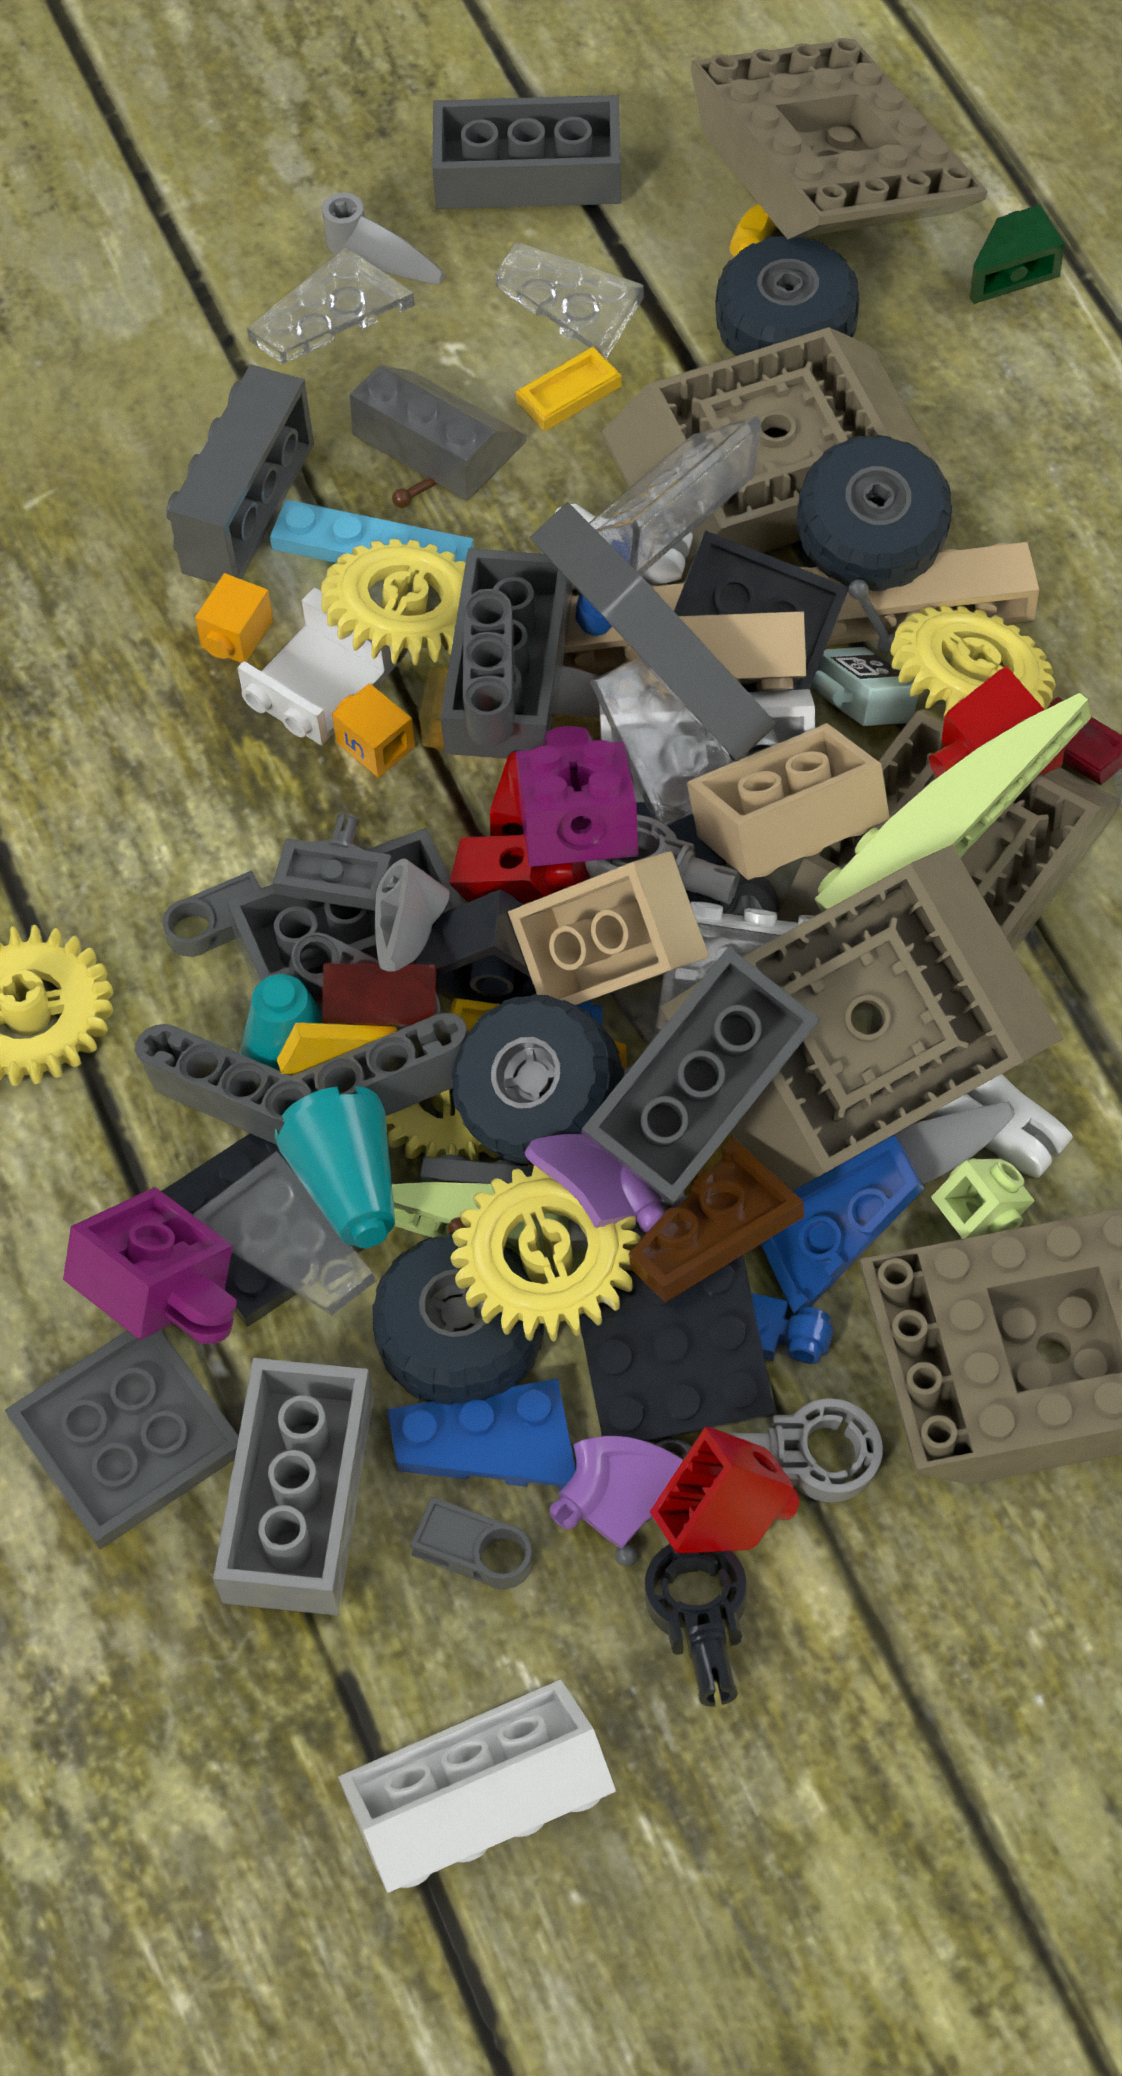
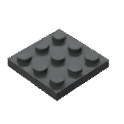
(124, 1433)

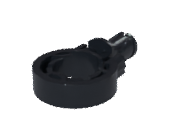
(701, 1622)

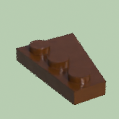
(718, 1222)

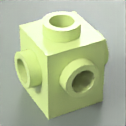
(983, 1197)

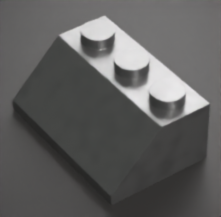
(431, 429)

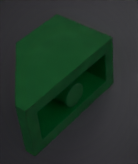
(1017, 255)

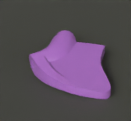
(596, 1180)
(614, 1486)

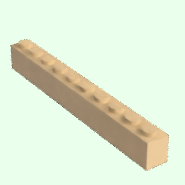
(983, 578)

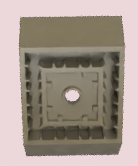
(827, 139)
(810, 386)
(1013, 863)
(948, 1003)
(965, 1337)

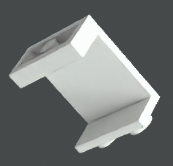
(313, 675)

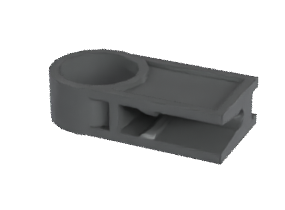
(212, 907)
(458, 1537)

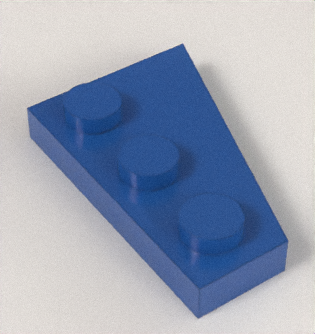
(841, 1220)
(505, 1437)

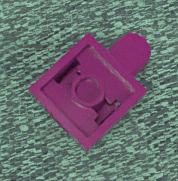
(576, 799)
(153, 1268)

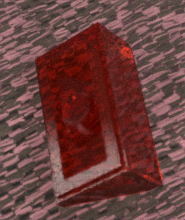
(377, 996)

